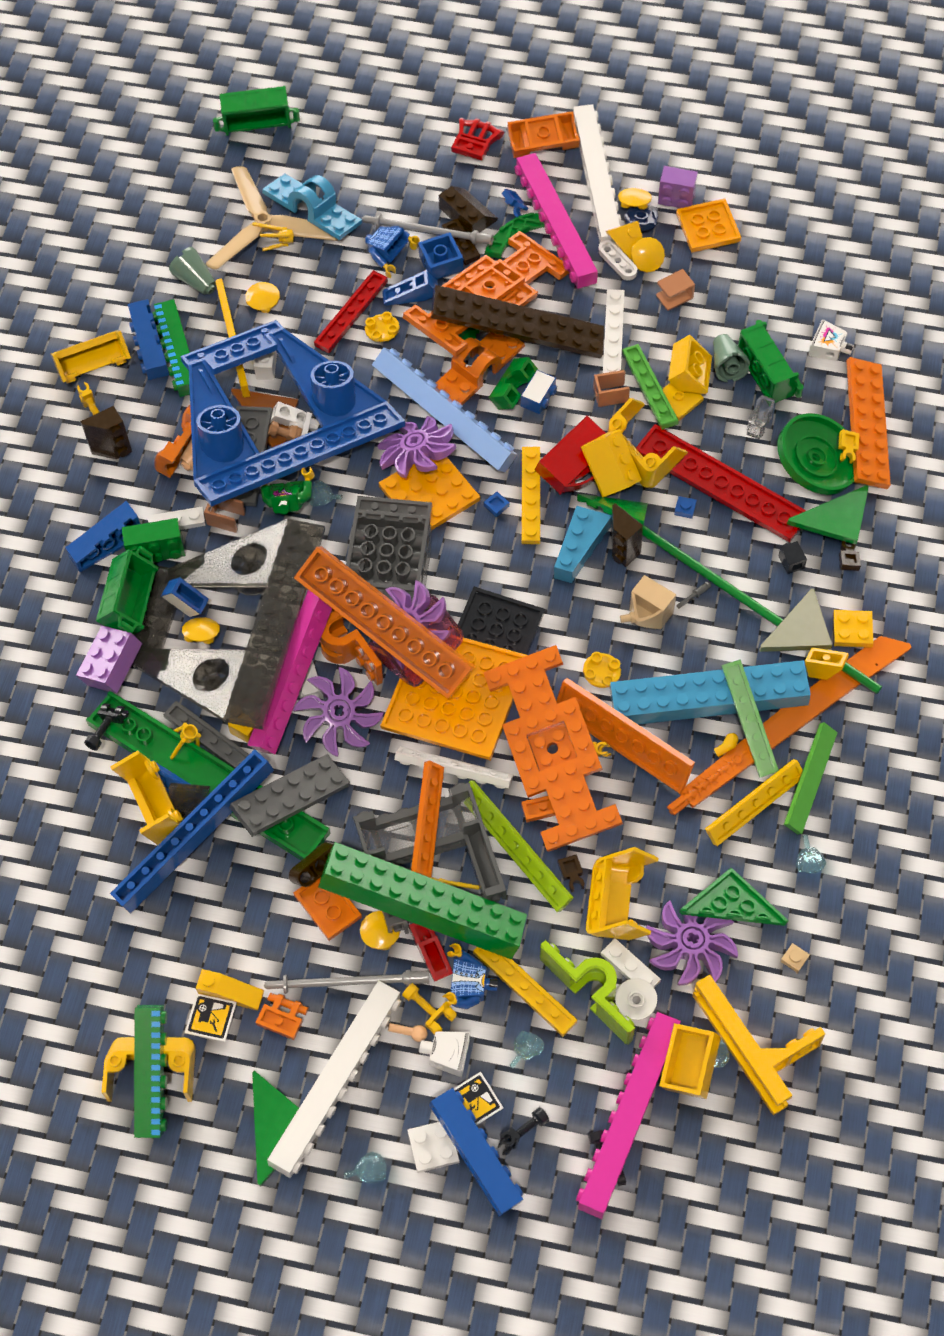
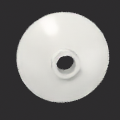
(636, 988)

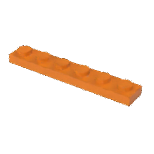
(427, 818)

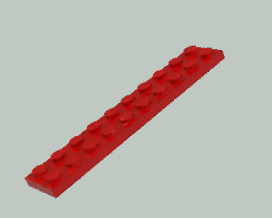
(725, 484)

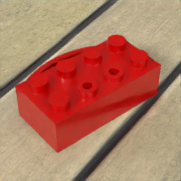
(566, 459)

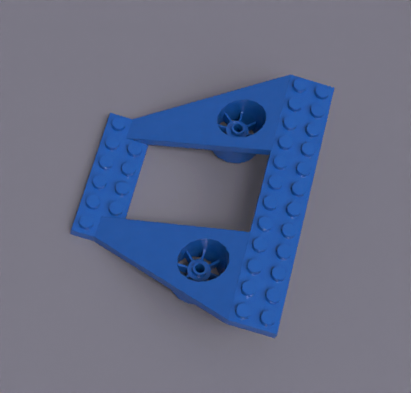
(223, 451)

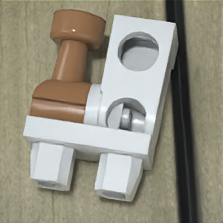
(297, 421)

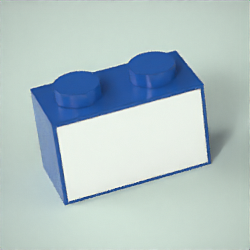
(538, 392)
(184, 597)

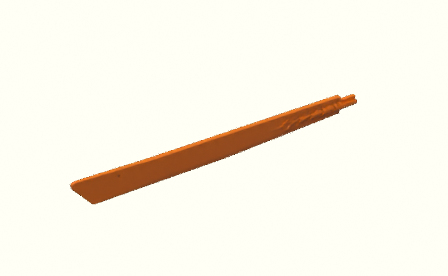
(790, 720)

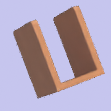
(676, 289)
(612, 396)
(221, 521)

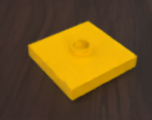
(682, 402)

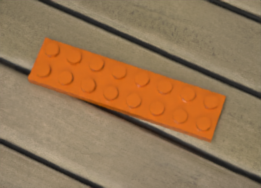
(868, 420)
(629, 738)

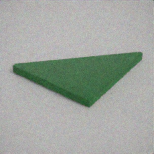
(633, 508)
(836, 518)
(733, 899)
(271, 1118)

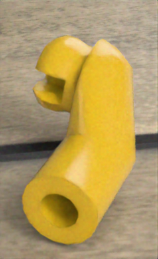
(728, 744)

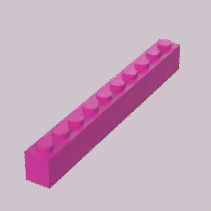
(556, 221)
(299, 656)
(627, 1118)

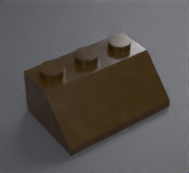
(461, 205)
(106, 434)
(625, 536)

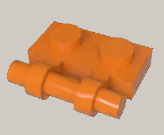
(279, 1021)

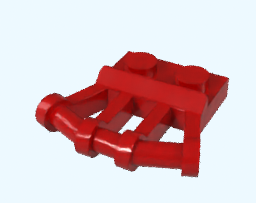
(475, 146)

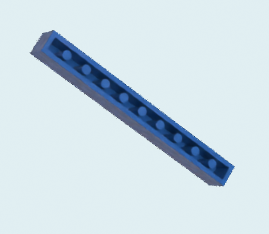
(191, 831)

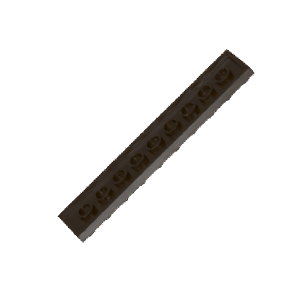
(517, 321)

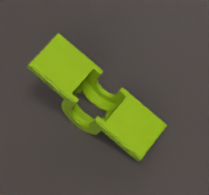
(591, 970)

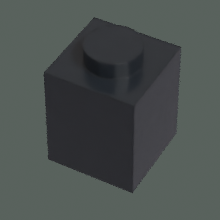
(792, 557)

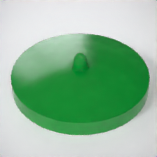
(812, 455)

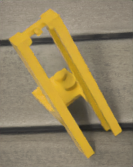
(757, 1063)

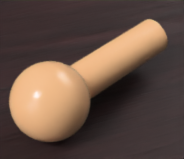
(417, 1033)

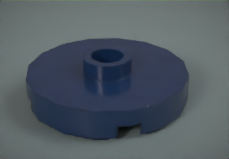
(646, 218)

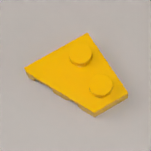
(626, 236)

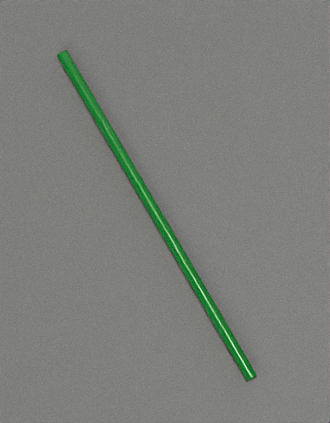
(744, 598)

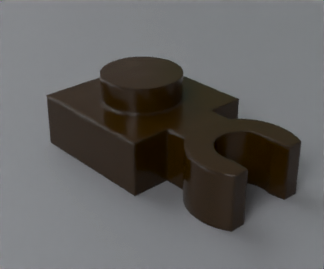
(848, 558)
(571, 869)

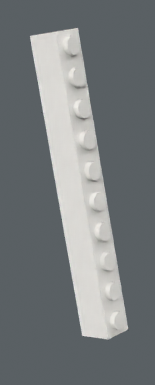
(596, 171)
(333, 1080)

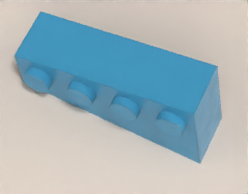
(581, 539)

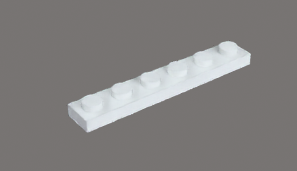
(613, 330)
(460, 769)

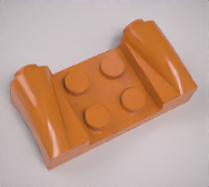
(543, 133)
(169, 458)

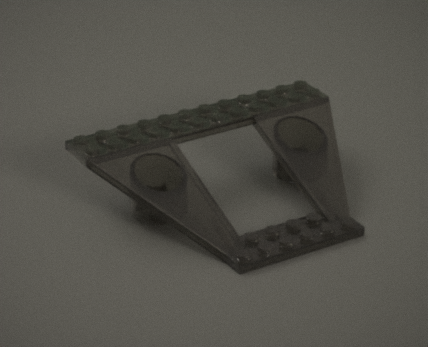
(252, 673)

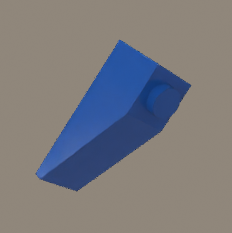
(410, 290)

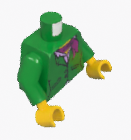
(289, 495)

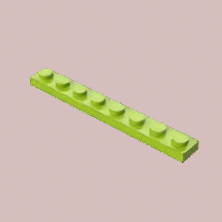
(520, 851)

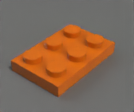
(328, 910)

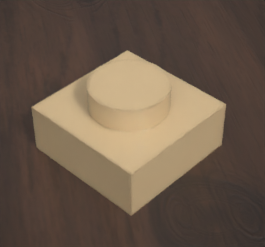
(795, 958)

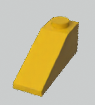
(230, 989)

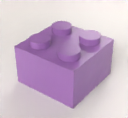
(677, 187)

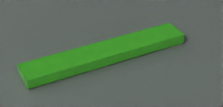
(650, 387)
(750, 718)
(810, 778)

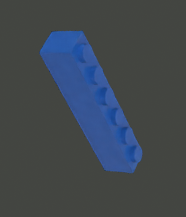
(476, 1152)

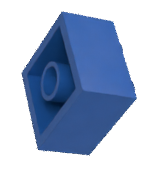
(441, 256)

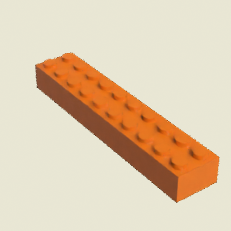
(384, 622)

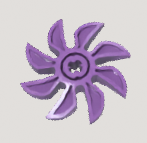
(416, 447)
(419, 604)
(348, 713)
(687, 950)

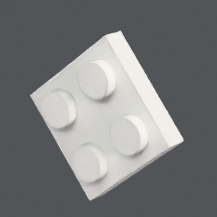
(432, 1147)

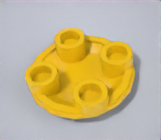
(634, 197)
(648, 254)
(262, 296)
(382, 327)
(200, 630)
(601, 669)
(375, 933)

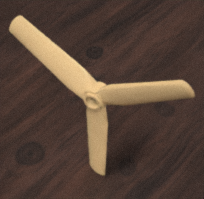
(258, 210)

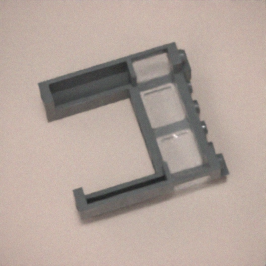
(459, 825)

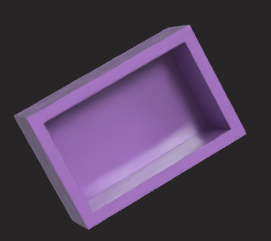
(109, 659)

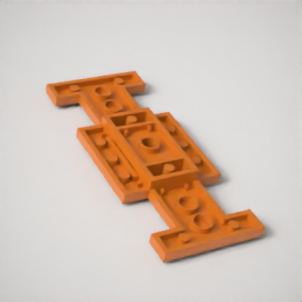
(504, 276)
(544, 725)

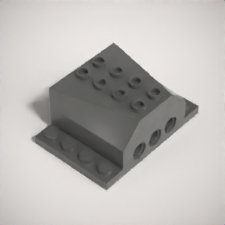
(391, 543)

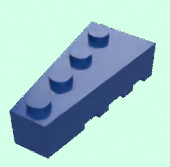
(147, 340)
(102, 538)

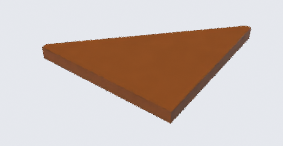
(265, 400)

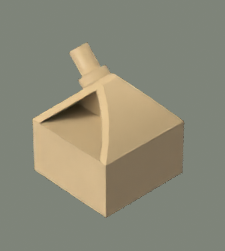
(650, 604)

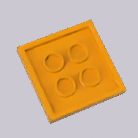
(708, 225)

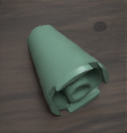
(193, 271)
(729, 359)

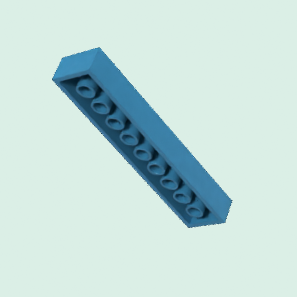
(708, 693)

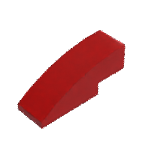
(431, 951)

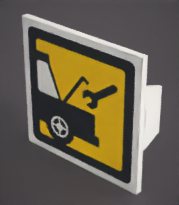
(210, 1017)
(479, 1097)

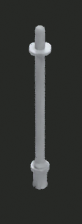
(475, 237)
(407, 978)

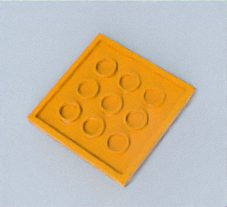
(443, 487)

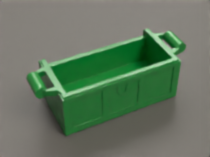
(255, 110)
(768, 365)
(127, 591)

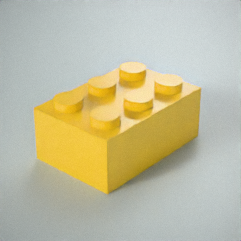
(690, 1061)

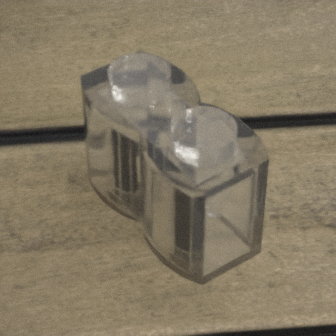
(760, 417)

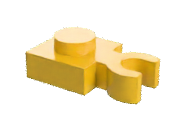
(849, 444)

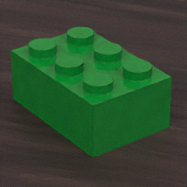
(159, 537)

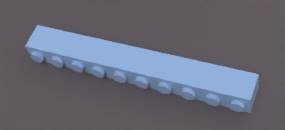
(444, 409)

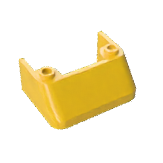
(90, 355)
(651, 467)
(150, 796)
(611, 894)
(179, 1055)

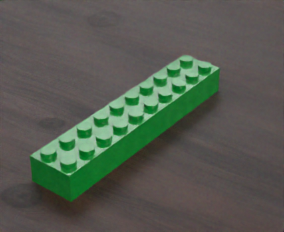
(423, 900)

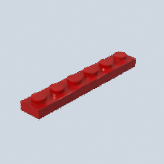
(350, 311)

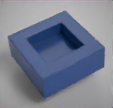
(496, 504)
(685, 507)

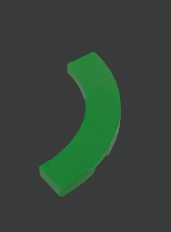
(522, 223)

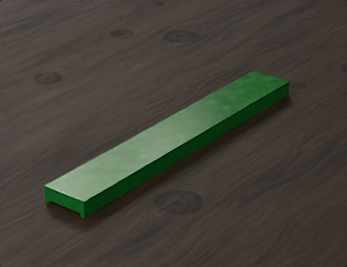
(156, 741)

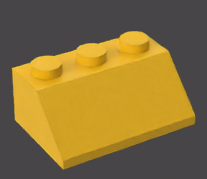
(690, 366)
(611, 463)

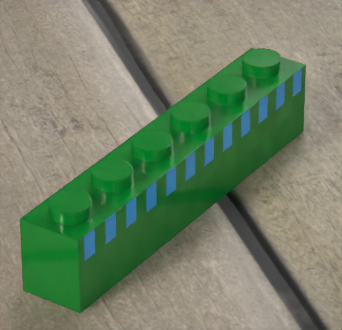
(174, 342)
(149, 1071)

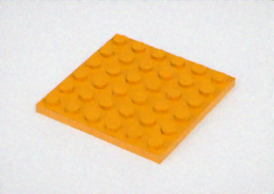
(467, 720)

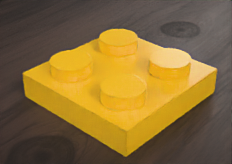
(853, 628)

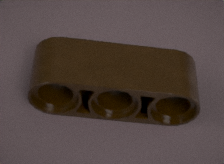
(307, 866)

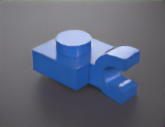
(514, 199)

